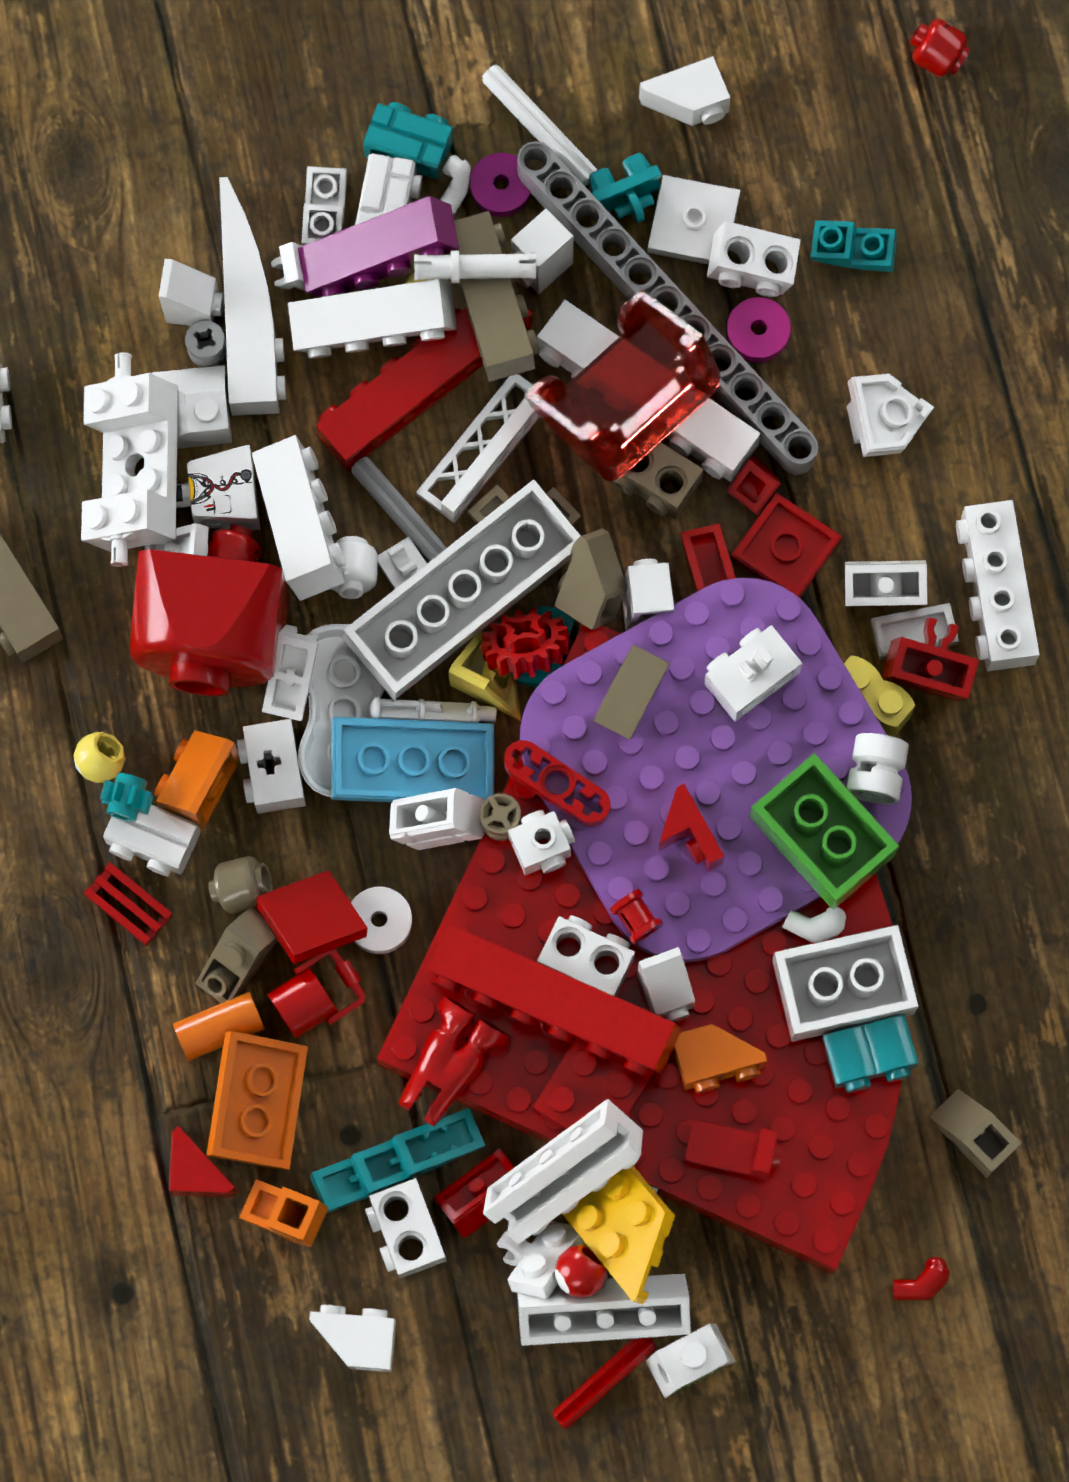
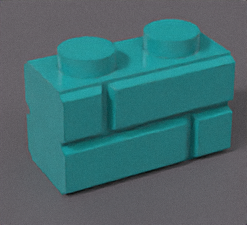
(409, 136)

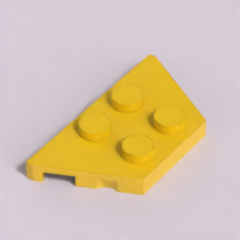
(624, 1229)

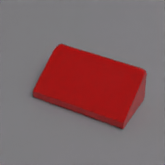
(465, 1198)

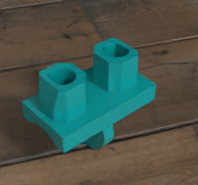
(630, 193)

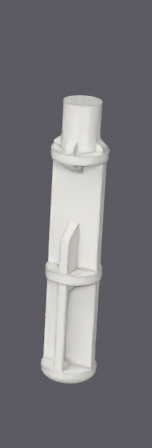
(432, 711)

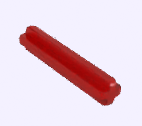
(603, 1381)

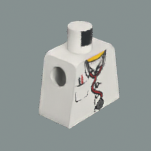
(221, 490)

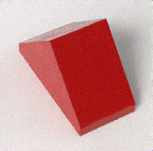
(193, 1172)

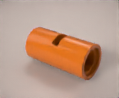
(206, 1030)

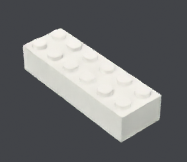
(462, 590)

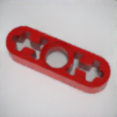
(588, 791)

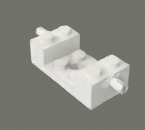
(136, 423)

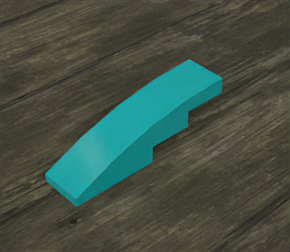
(397, 1160)

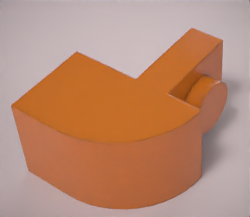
(284, 1213)

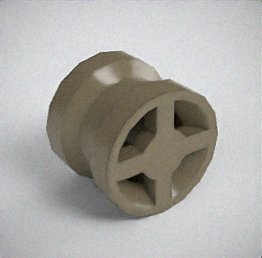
(497, 809)

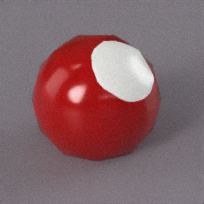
(580, 1272)

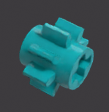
(126, 797)

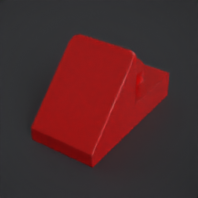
(686, 820)

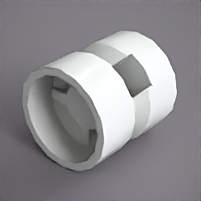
(877, 768)

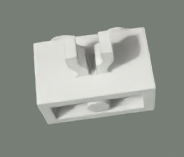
(752, 672)

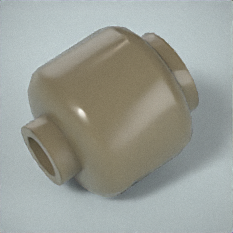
(239, 883)

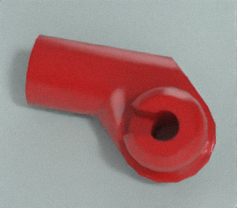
(927, 1283)

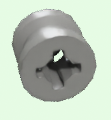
(206, 352)

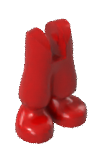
(446, 1064)

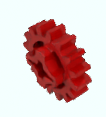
(525, 643)

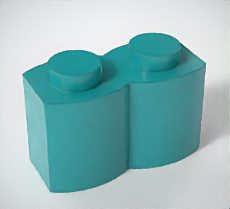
(870, 1053)

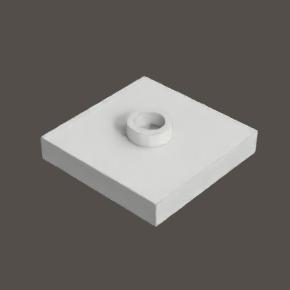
(689, 216)

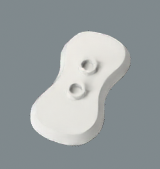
(337, 689)

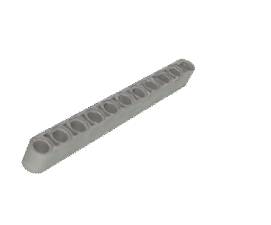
(660, 287)

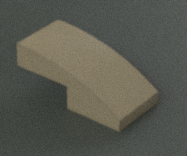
(631, 691)

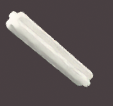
(537, 122)

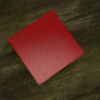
(786, 546)
(311, 917)

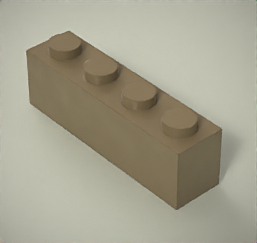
(492, 304)
(23, 616)

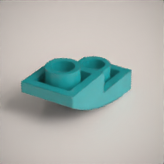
(853, 247)

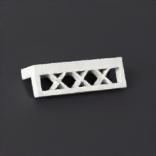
(492, 452)

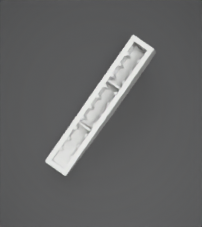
(248, 317)

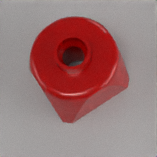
(207, 620)

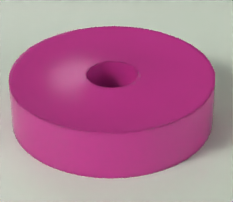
(763, 313)

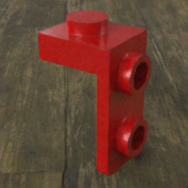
(734, 1149)

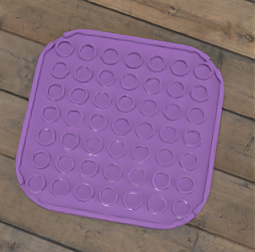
(720, 761)

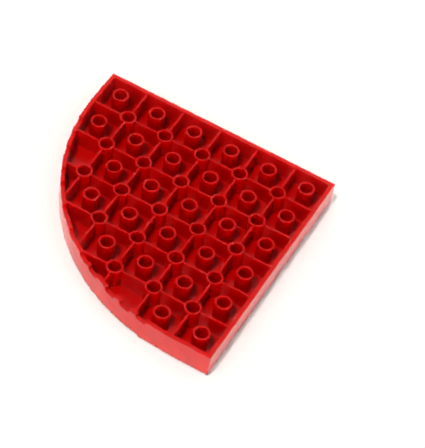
(828, 1135)

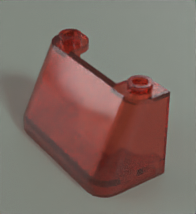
(631, 390)

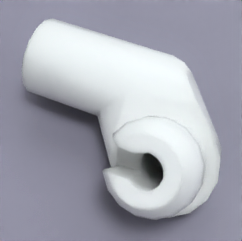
(458, 187)
(817, 928)

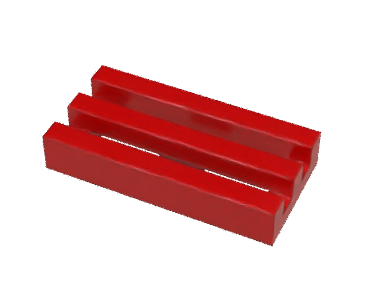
(102, 882)

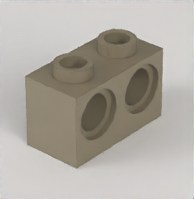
(662, 466)

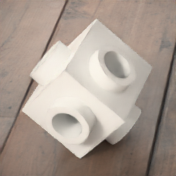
(538, 856)

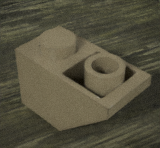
(594, 581)
(237, 956)
(975, 1132)

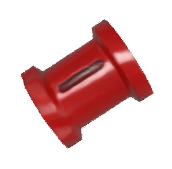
(636, 916)

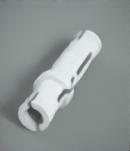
(474, 266)

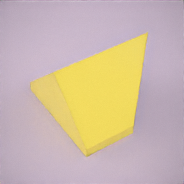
(471, 676)

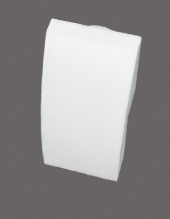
(324, 203)

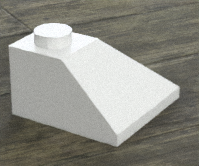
(201, 406)

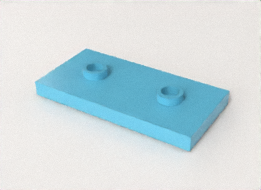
(409, 758)

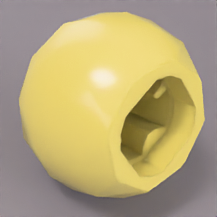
(99, 757)

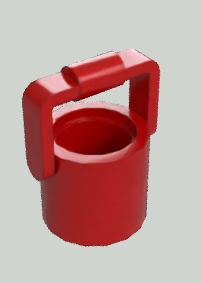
(304, 1002)

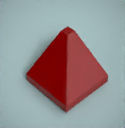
(754, 485)

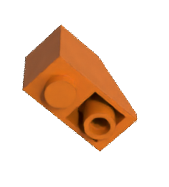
(712, 1055)

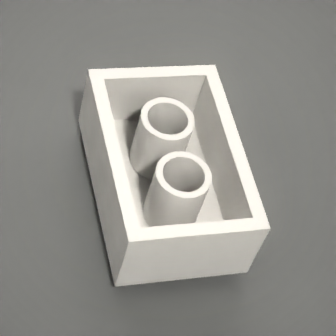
(844, 982)

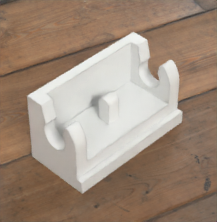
(294, 666)

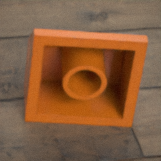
(198, 778)

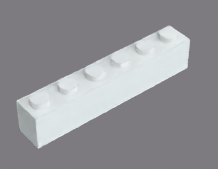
(708, 434)

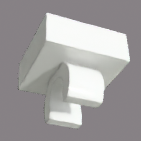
(291, 266)
(400, 562)

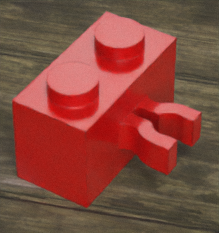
(931, 667)

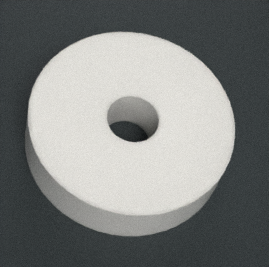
(399, 919)

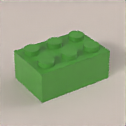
(823, 831)

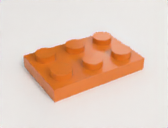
(257, 1100)

